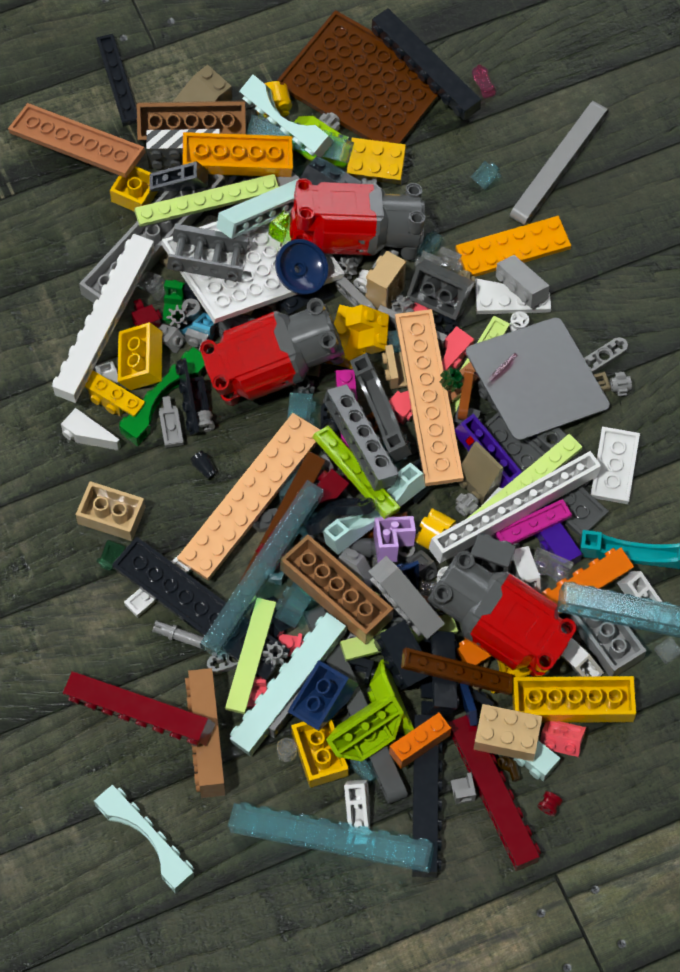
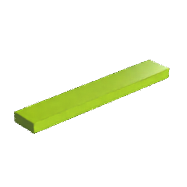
(350, 467)

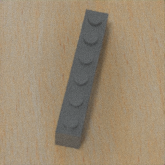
(381, 407)

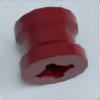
(550, 803)

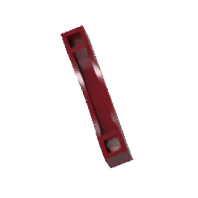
(332, 485)

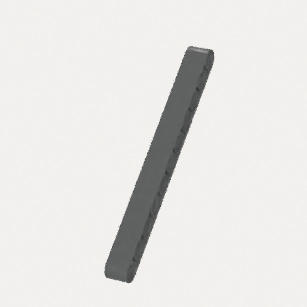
(380, 761)

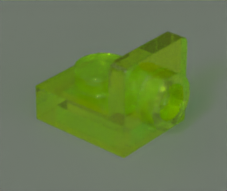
(278, 226)

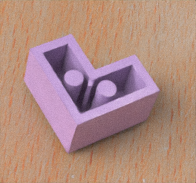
(392, 534)

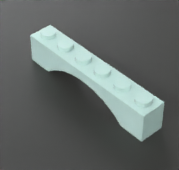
(311, 136)
(347, 530)
(118, 809)

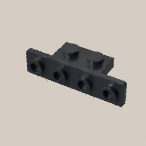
(193, 395)

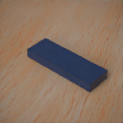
(468, 703)

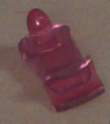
(482, 78)

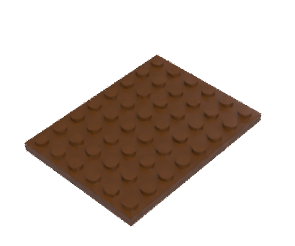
(358, 80)

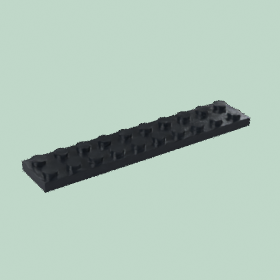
(184, 597)

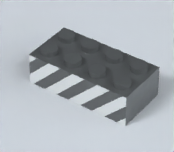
(166, 146)

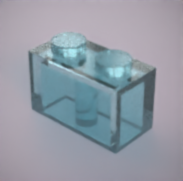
(293, 605)

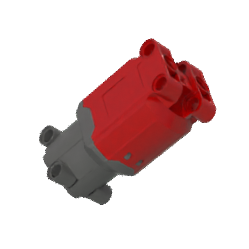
(357, 218)
(272, 352)
(502, 615)

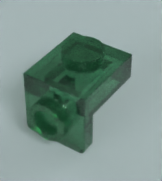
(110, 553)

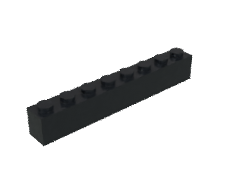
(426, 64)
(426, 800)

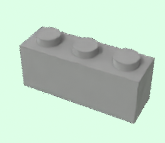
(522, 281)

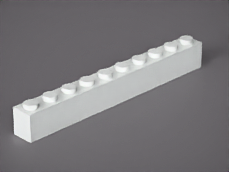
(103, 318)
(515, 506)

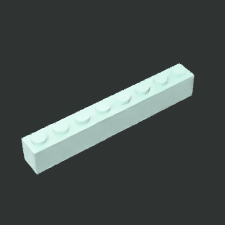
(292, 677)

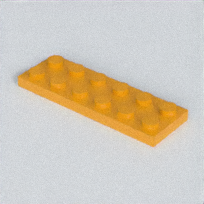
(524, 242)

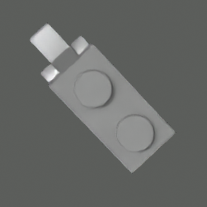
(170, 424)

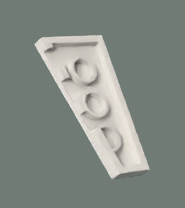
(498, 299)

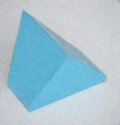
(202, 324)

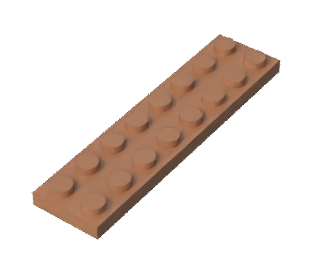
(77, 140)

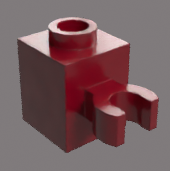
(145, 314)

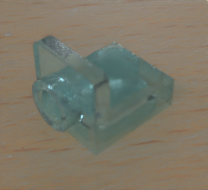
(486, 174)

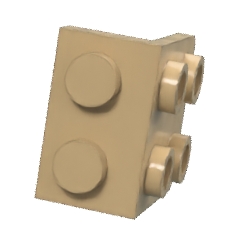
(395, 370)

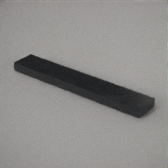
(117, 79)

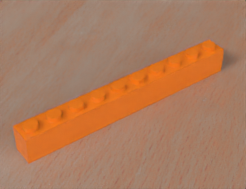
(598, 575)

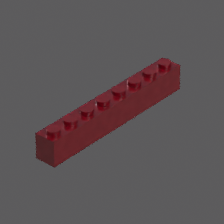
(138, 708)
(495, 796)

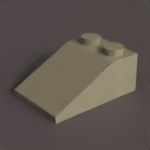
(205, 86)
(480, 473)

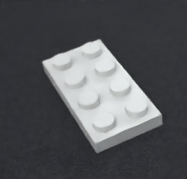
(617, 460)

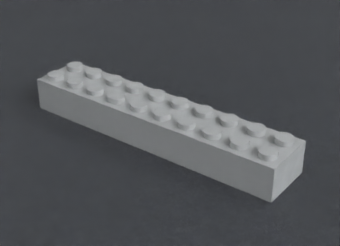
(99, 275)

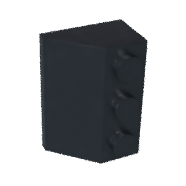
(323, 171)
(391, 644)

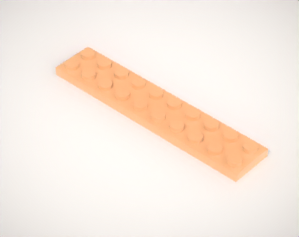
(428, 398)
(249, 497)

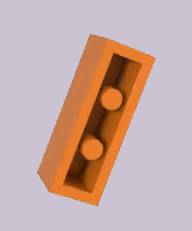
(420, 740)

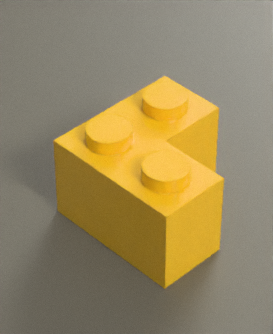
(371, 327)

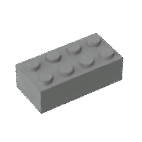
(405, 598)
(610, 643)

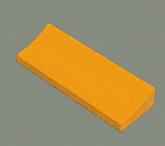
(239, 153)

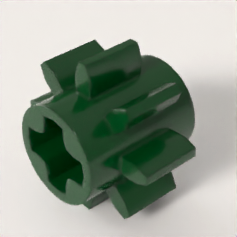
(451, 379)

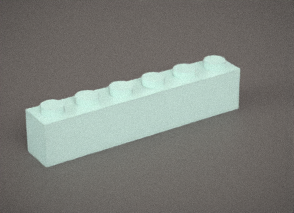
(256, 211)

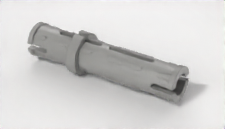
(173, 632)

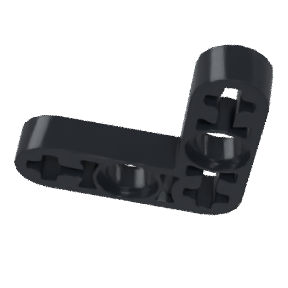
(338, 507)

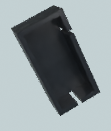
(440, 690)

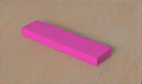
(535, 522)

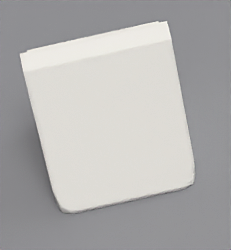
(108, 371)

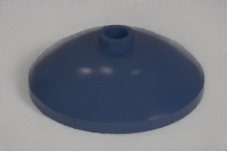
(310, 263)

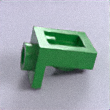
(174, 287)
(171, 301)

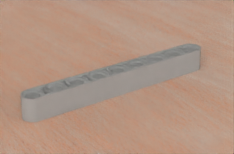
(559, 163)

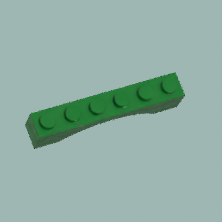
(138, 427)

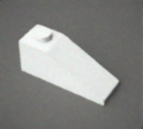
(86, 431)
(638, 586)
(357, 803)

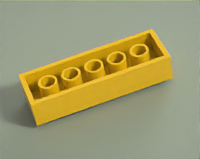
(576, 698)

